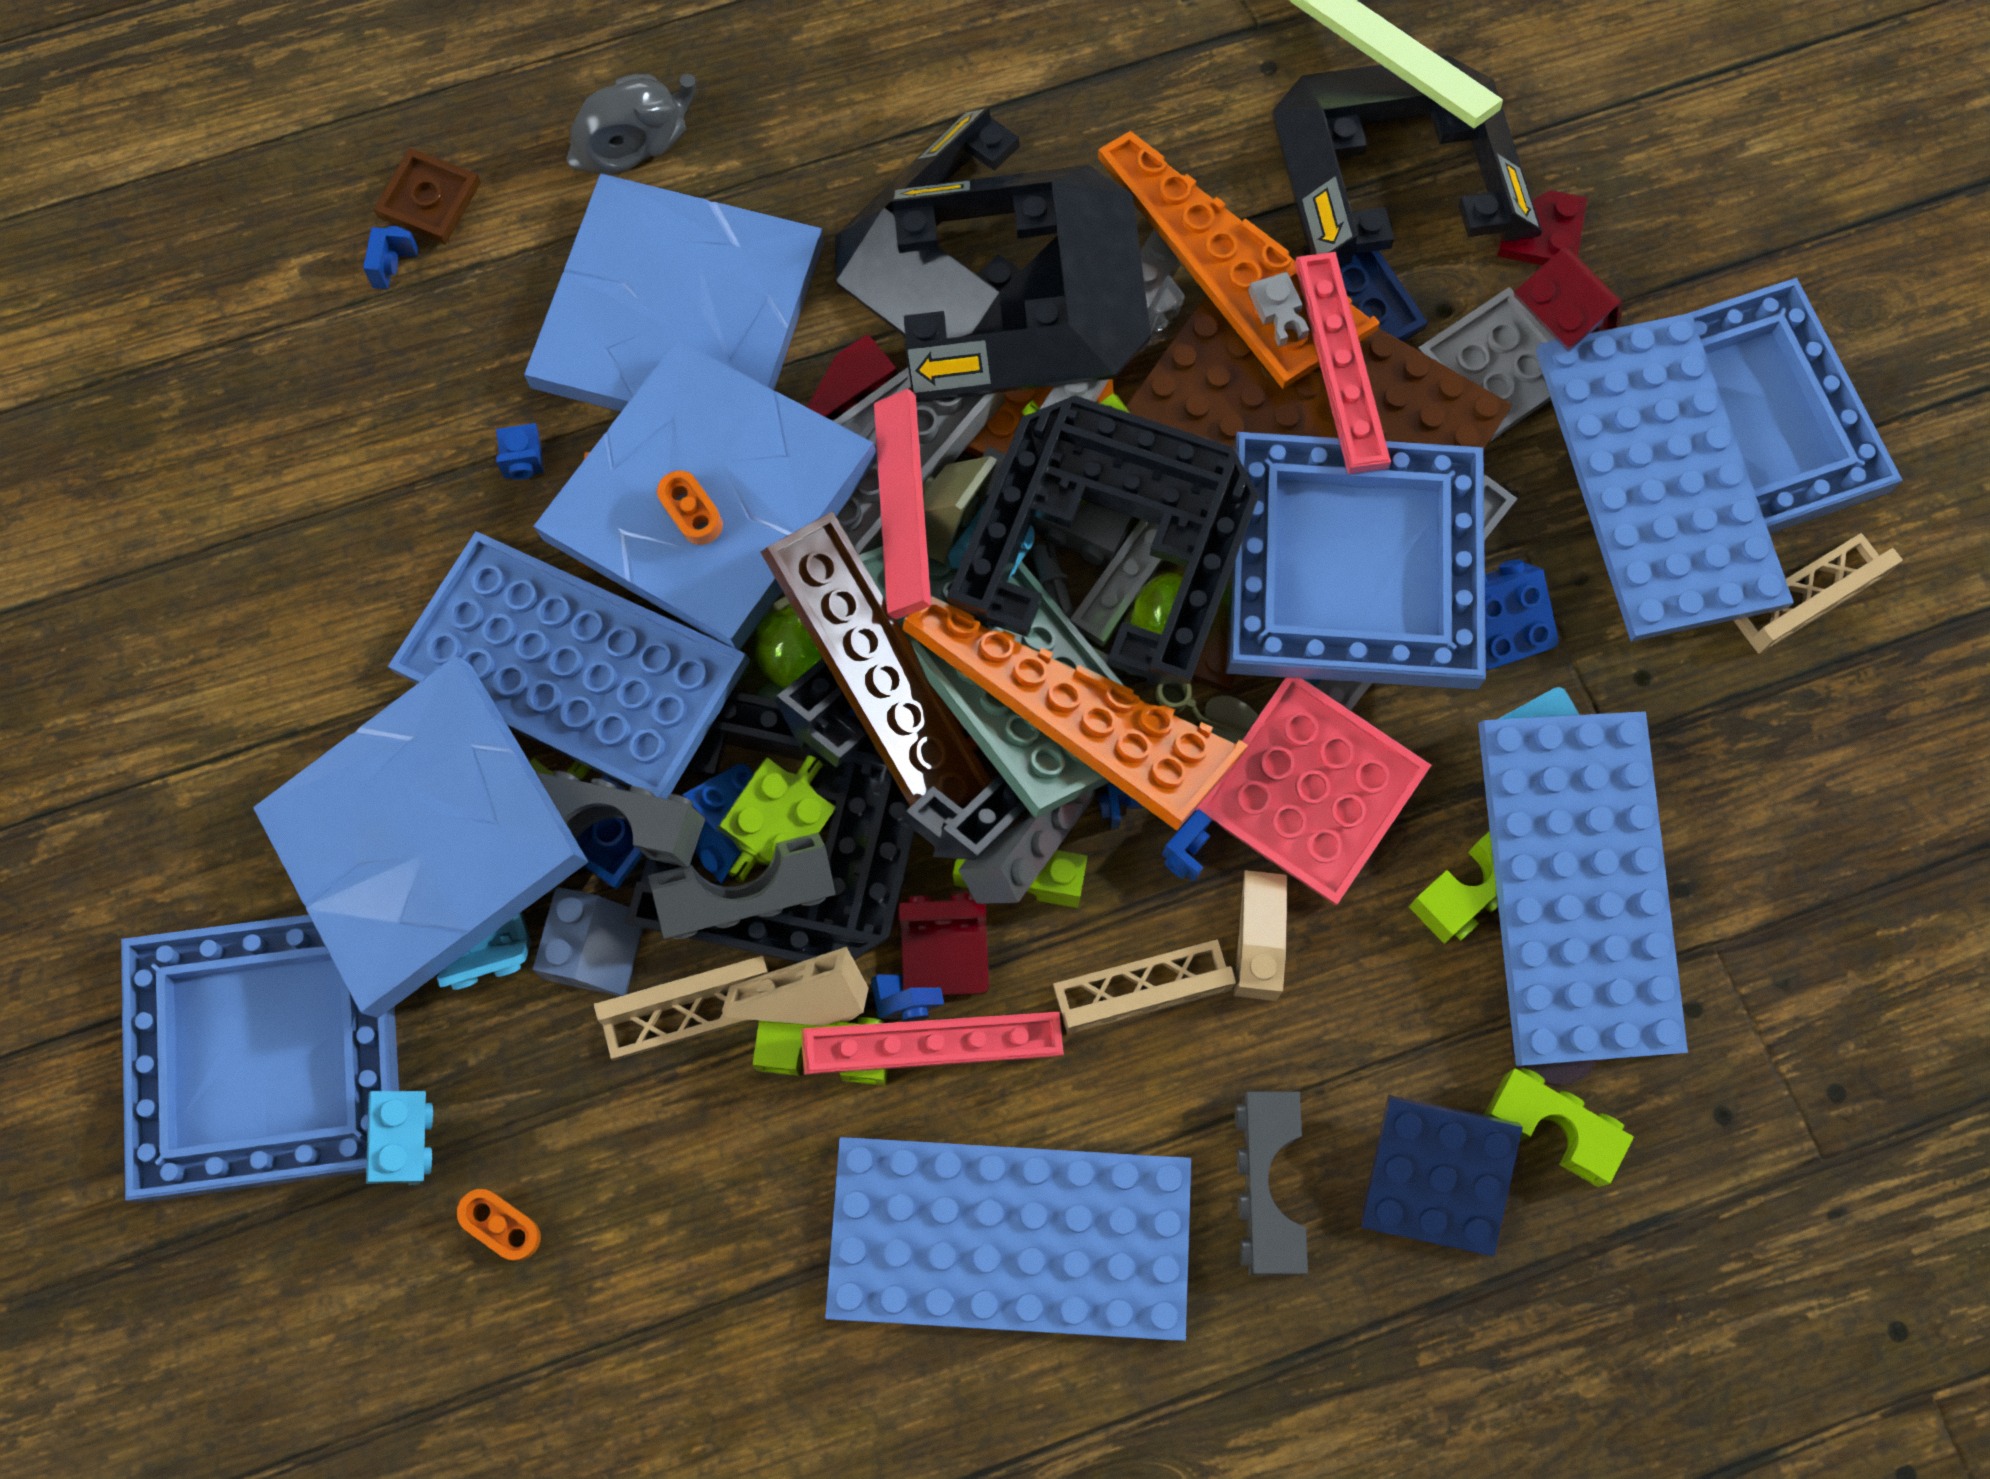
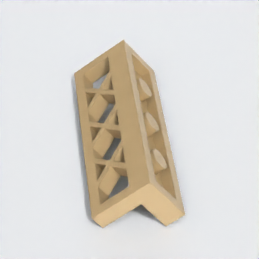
(1823, 599)
(673, 996)
(1152, 997)

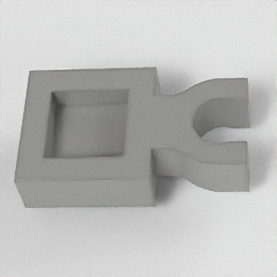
(1279, 303)

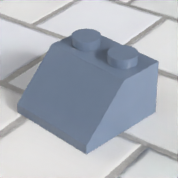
(587, 943)

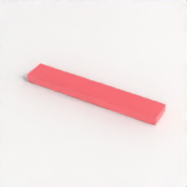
(1342, 363)
(902, 505)
(931, 1043)

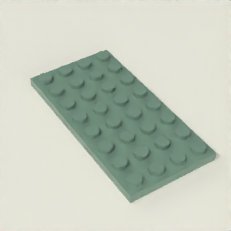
(1028, 760)

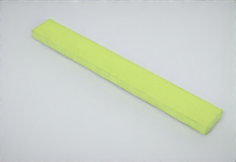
(1406, 58)

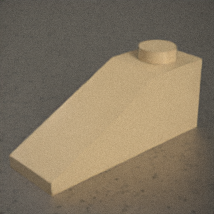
(1262, 936)
(804, 993)

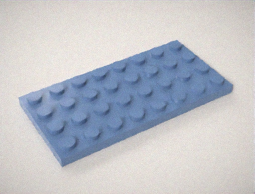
(1663, 478)
(575, 664)
(1581, 888)
(1010, 1239)

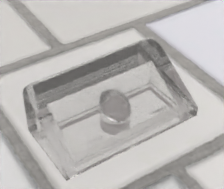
(1164, 312)

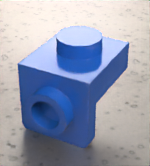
(907, 1004)

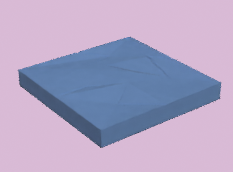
(664, 271)
(1792, 407)
(756, 458)
(1360, 568)
(418, 837)
(244, 1061)

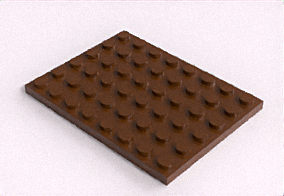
(1219, 387)

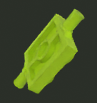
(773, 810)

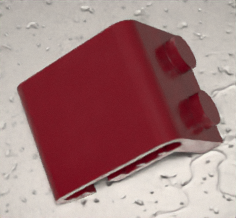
(1569, 299)

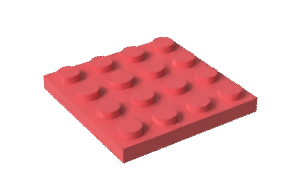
(1314, 788)

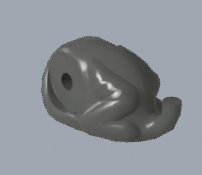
(628, 123)

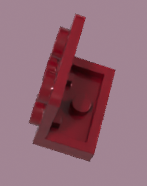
(945, 945)

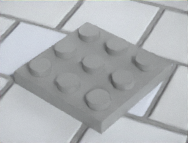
(1498, 352)

